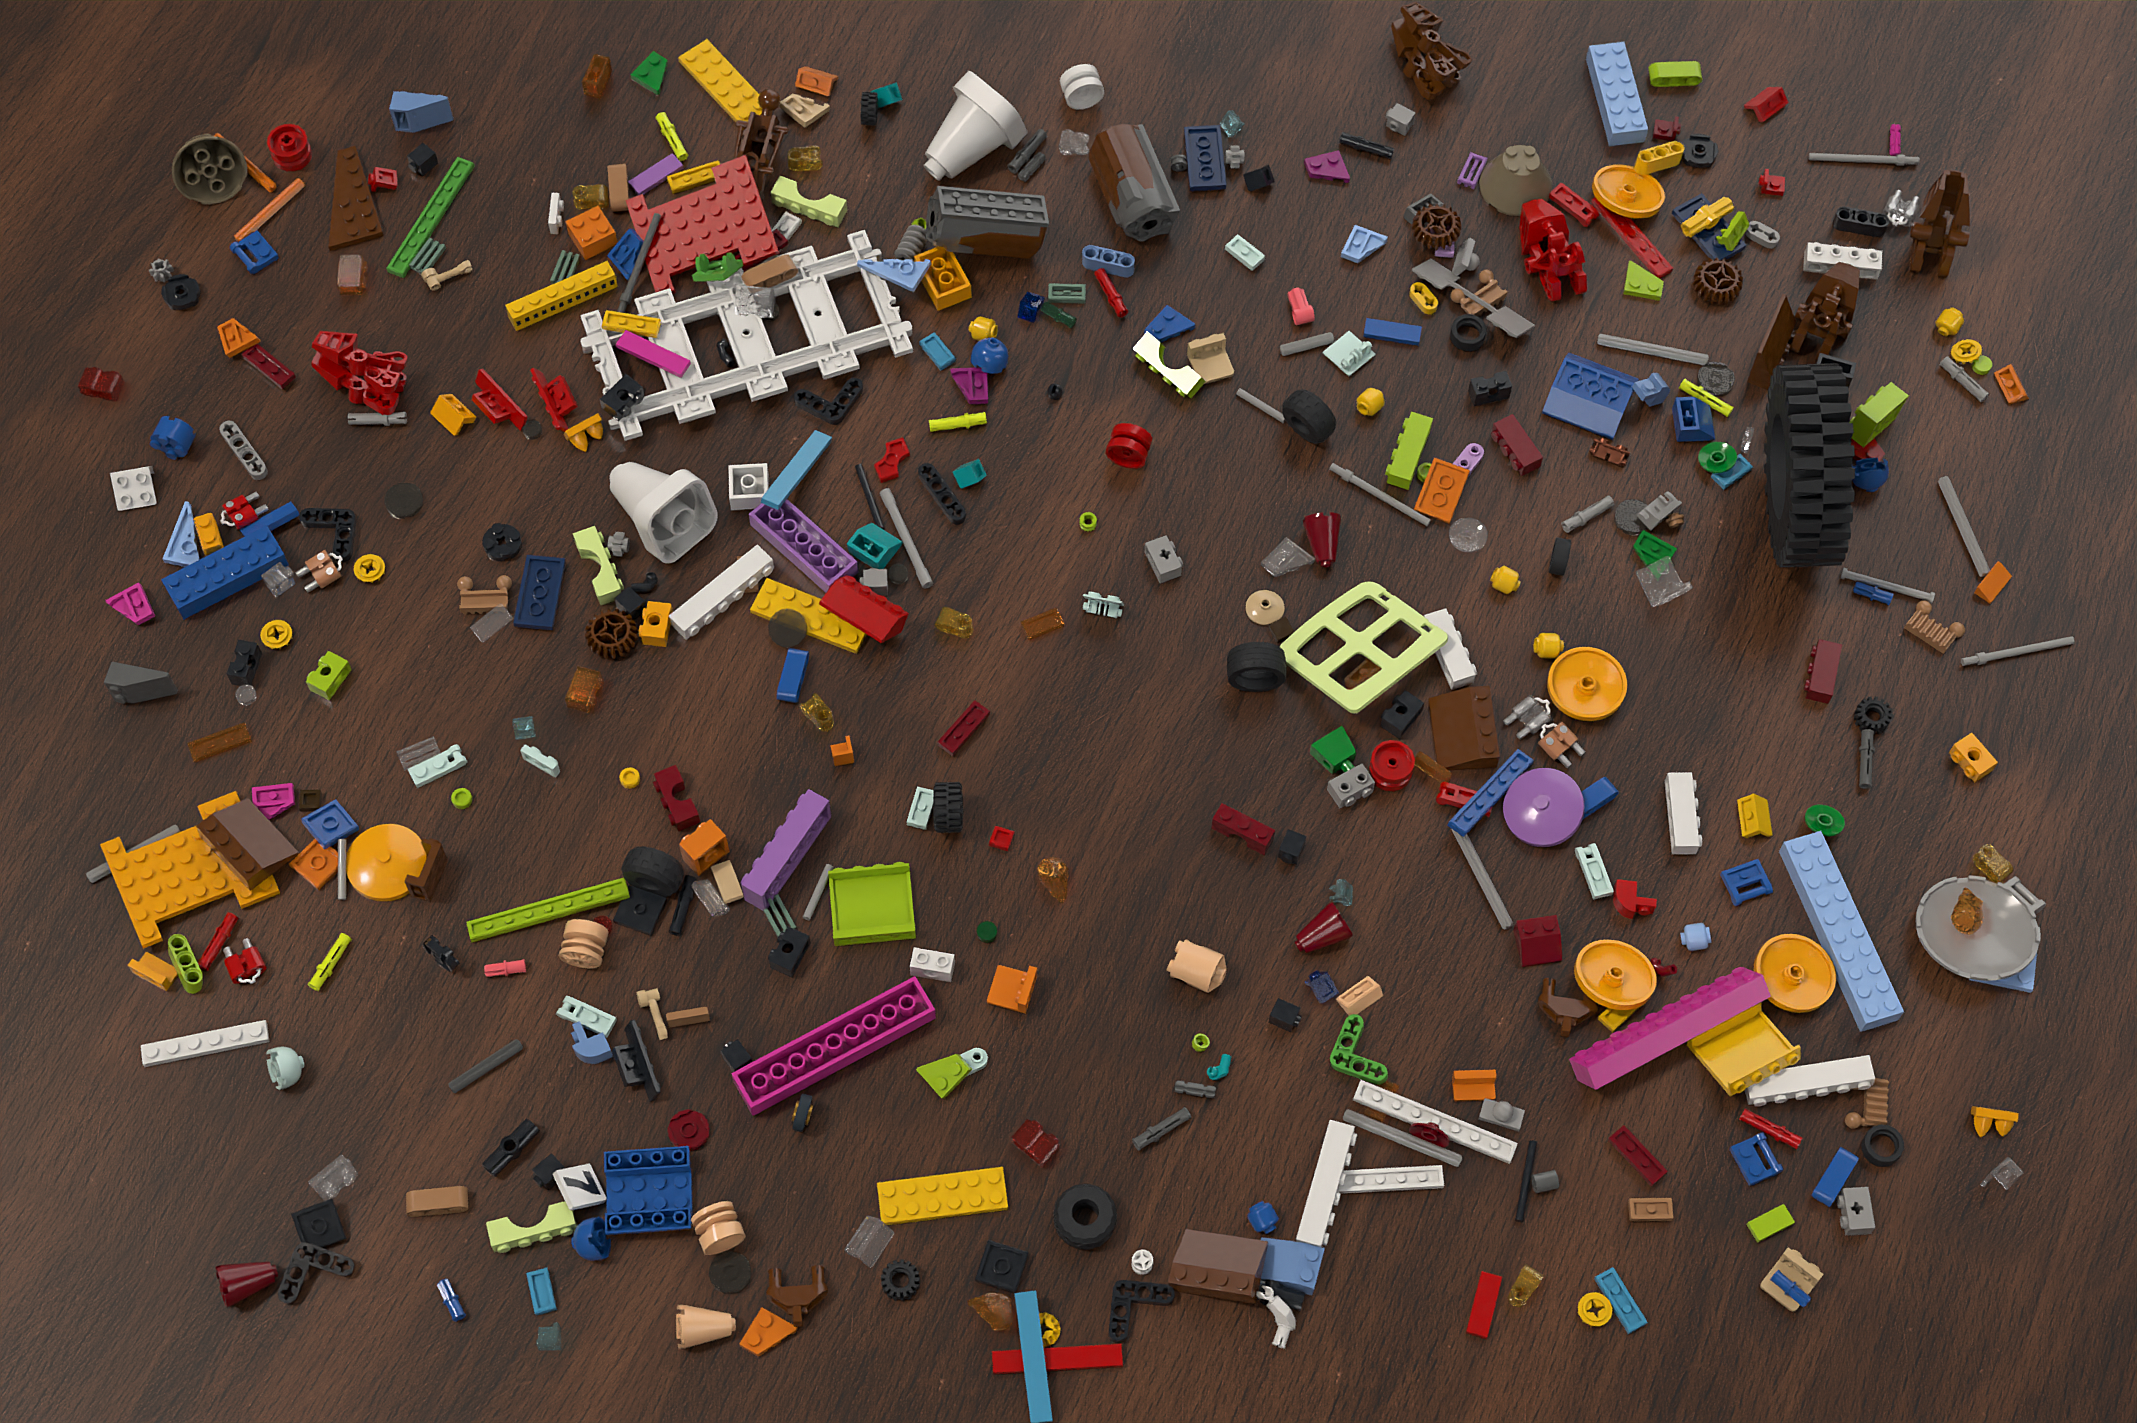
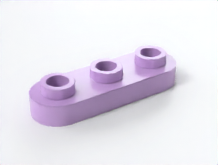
(1469, 458)

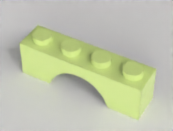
(828, 210)
(590, 547)
(506, 1235)

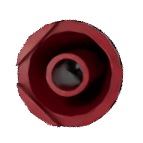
(1323, 536)
(1323, 930)
(243, 1280)

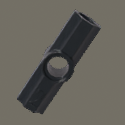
(501, 1157)
(1291, 1297)

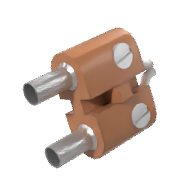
(322, 569)
(1558, 742)

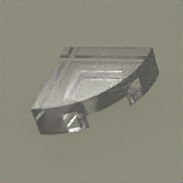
(1747, 439)

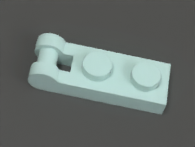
(437, 766)
(1594, 871)
(587, 1015)

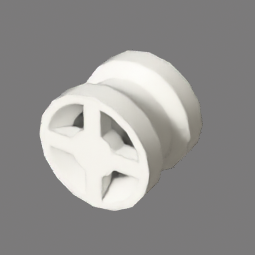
(1142, 1257)

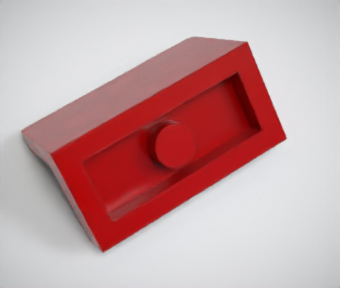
(1767, 102)

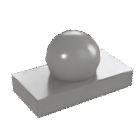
(1465, 258)
(1501, 1114)

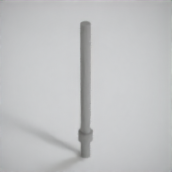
(1899, 160)
(1347, 475)
(1982, 658)

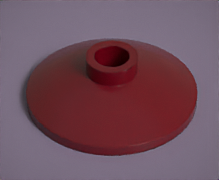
(1430, 1132)

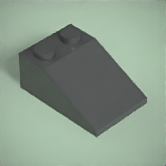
(137, 684)

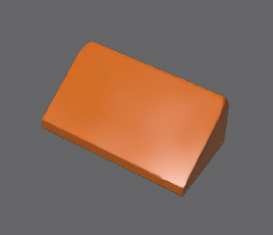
(2011, 385)
(1993, 583)

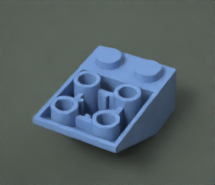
(419, 111)

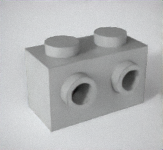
(1351, 786)

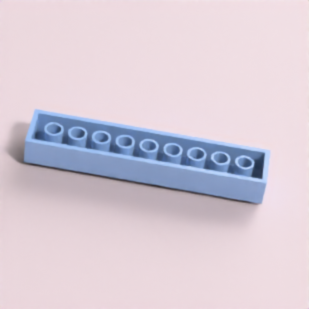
(1841, 931)

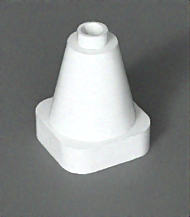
(973, 128)
(666, 509)

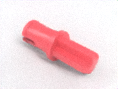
(505, 968)

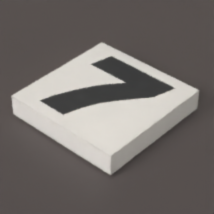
(579, 1187)

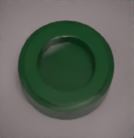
(986, 931)

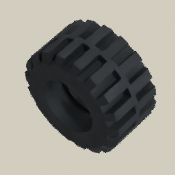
(948, 807)

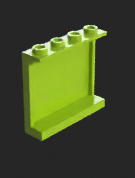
(871, 904)

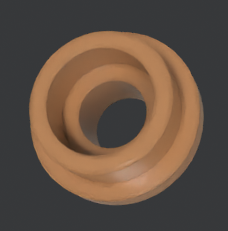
(1675, 520)

